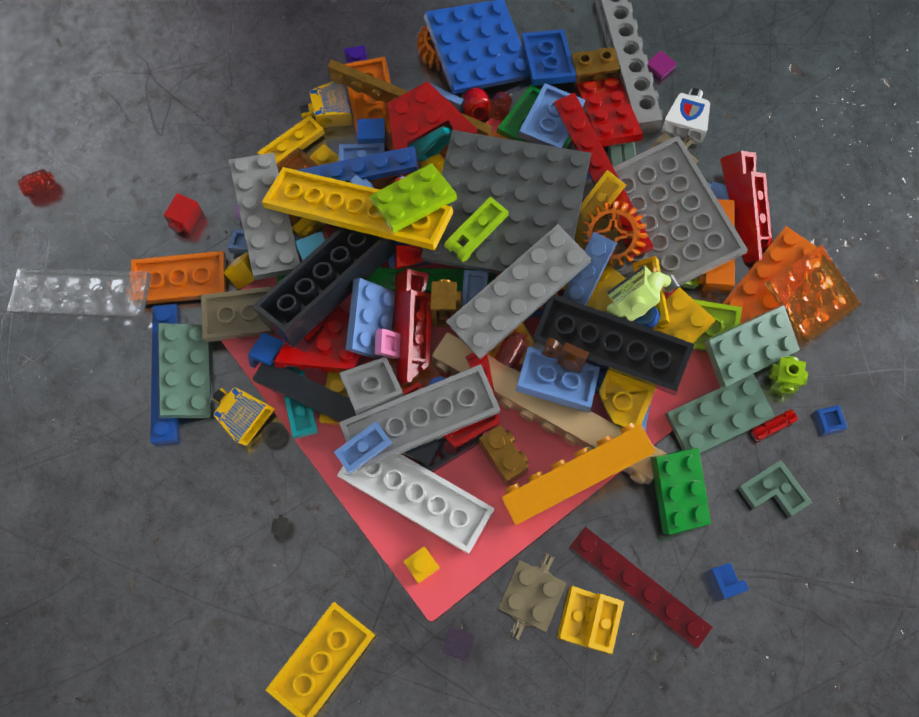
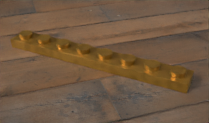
(382, 90)

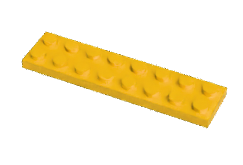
(348, 207)

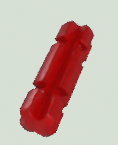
(773, 425)

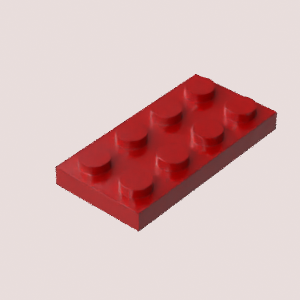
(609, 111)

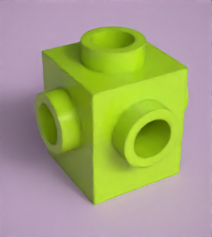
(788, 375)

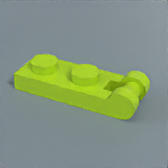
(476, 228)

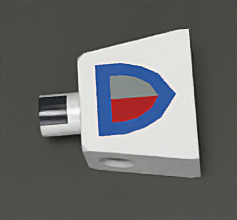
(688, 116)

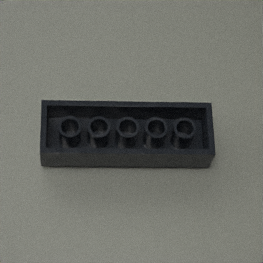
(321, 282)
(616, 343)

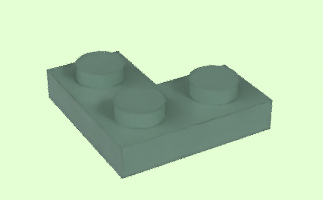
(775, 483)

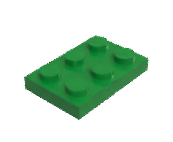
(680, 490)

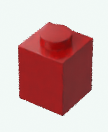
(182, 214)

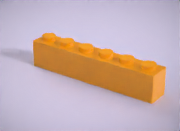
(578, 474)

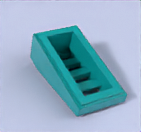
(432, 143)

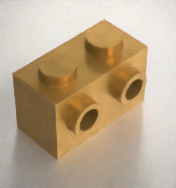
(595, 65)
(444, 301)
(503, 455)

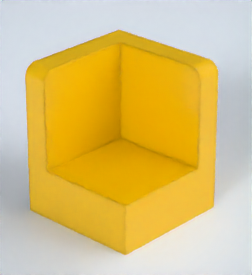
(240, 271)

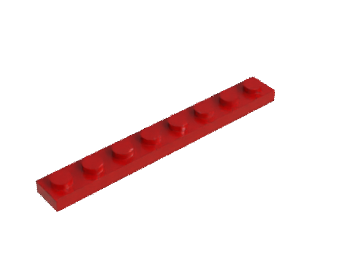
(586, 140)

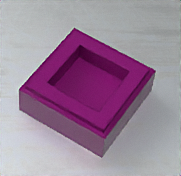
(661, 65)

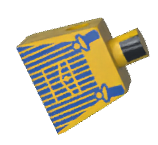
(328, 106)
(241, 414)

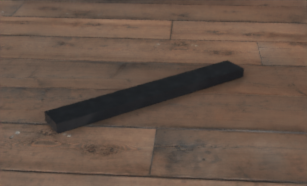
(324, 402)

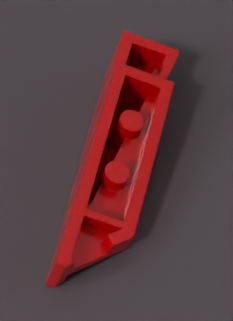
(750, 202)
(413, 323)

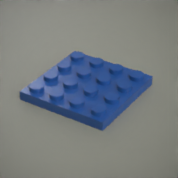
(477, 45)

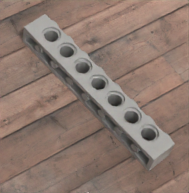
(621, 33)

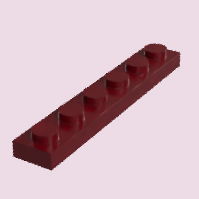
(641, 588)

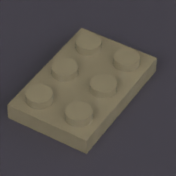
(232, 315)

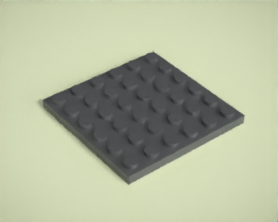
(530, 180)

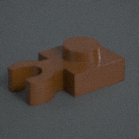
(567, 355)

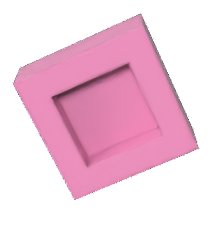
(387, 343)

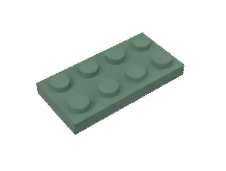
(751, 346)
(183, 372)
(720, 415)

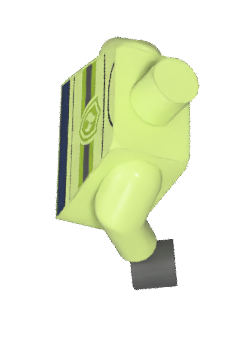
(639, 293)

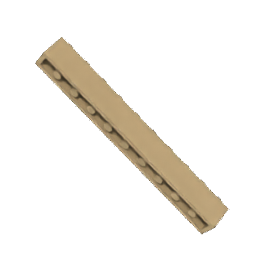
(572, 424)

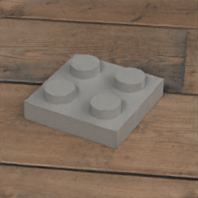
(371, 385)

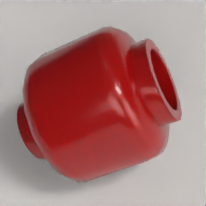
(476, 103)

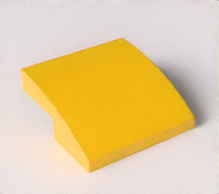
(590, 620)

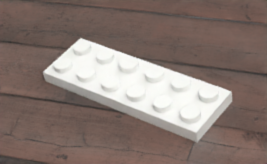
(424, 499)

